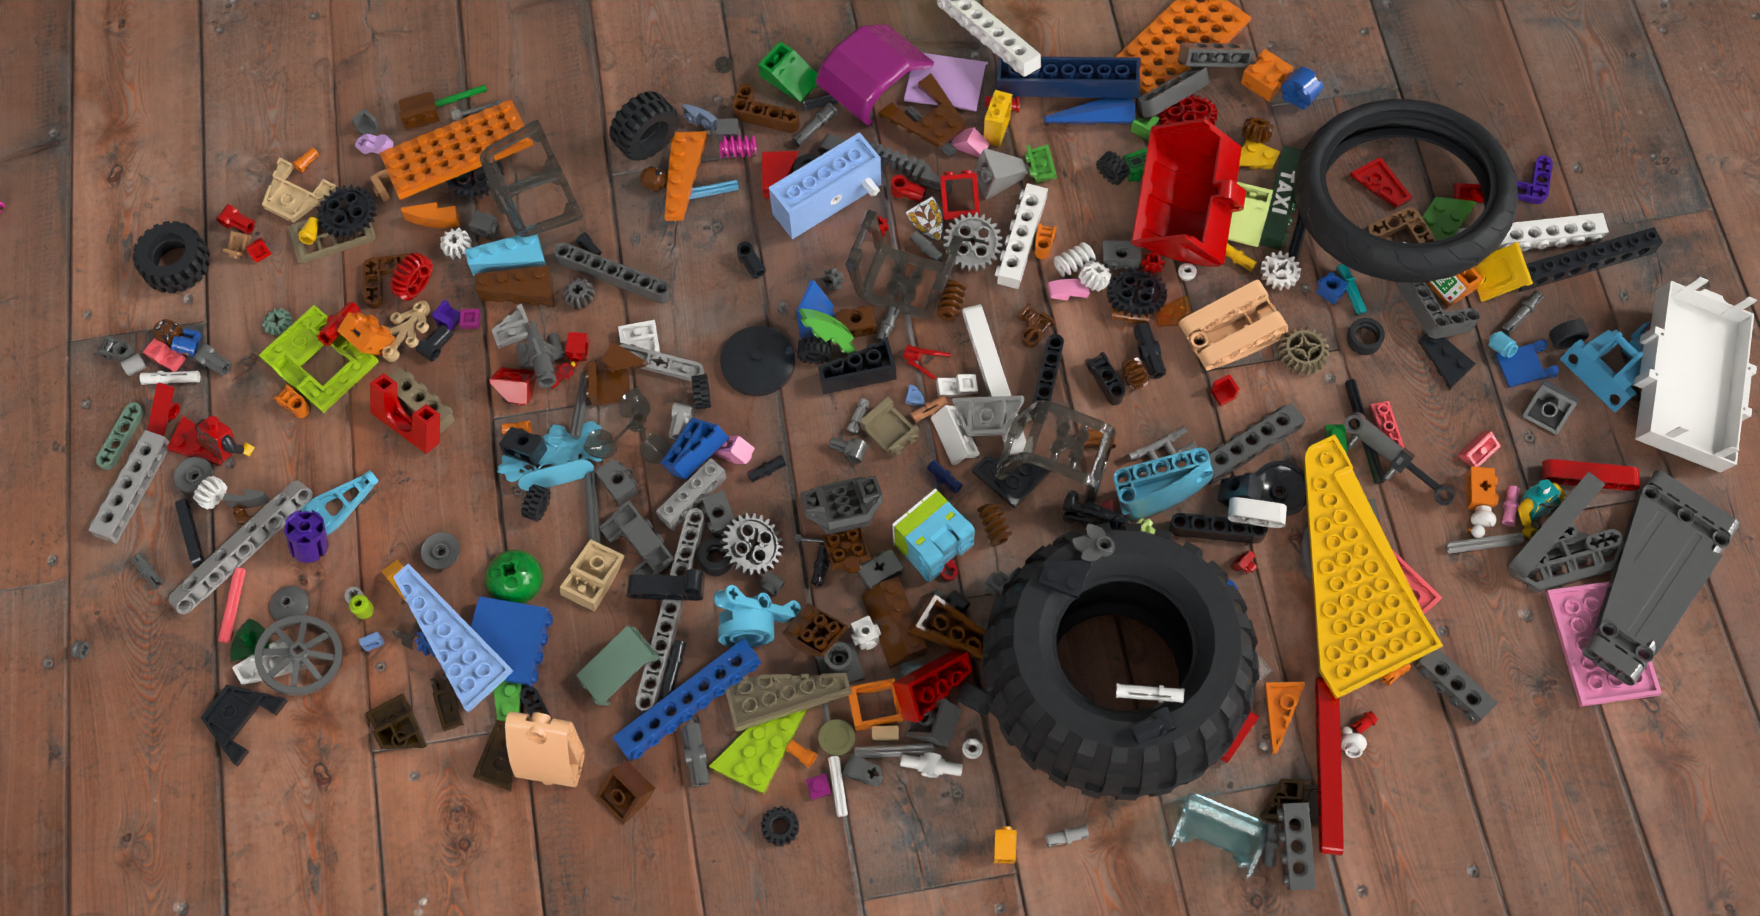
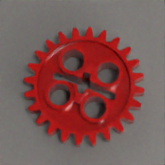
(1189, 109)

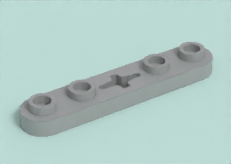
(676, 367)

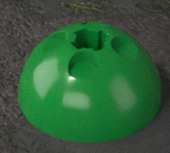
(520, 583)

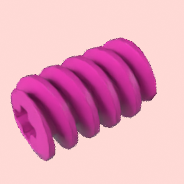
(738, 146)

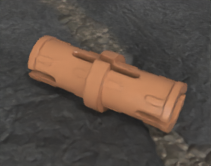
(940, 402)

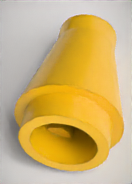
(308, 233)

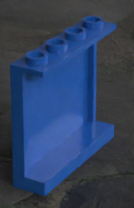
(515, 634)

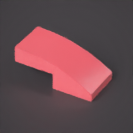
(164, 355)

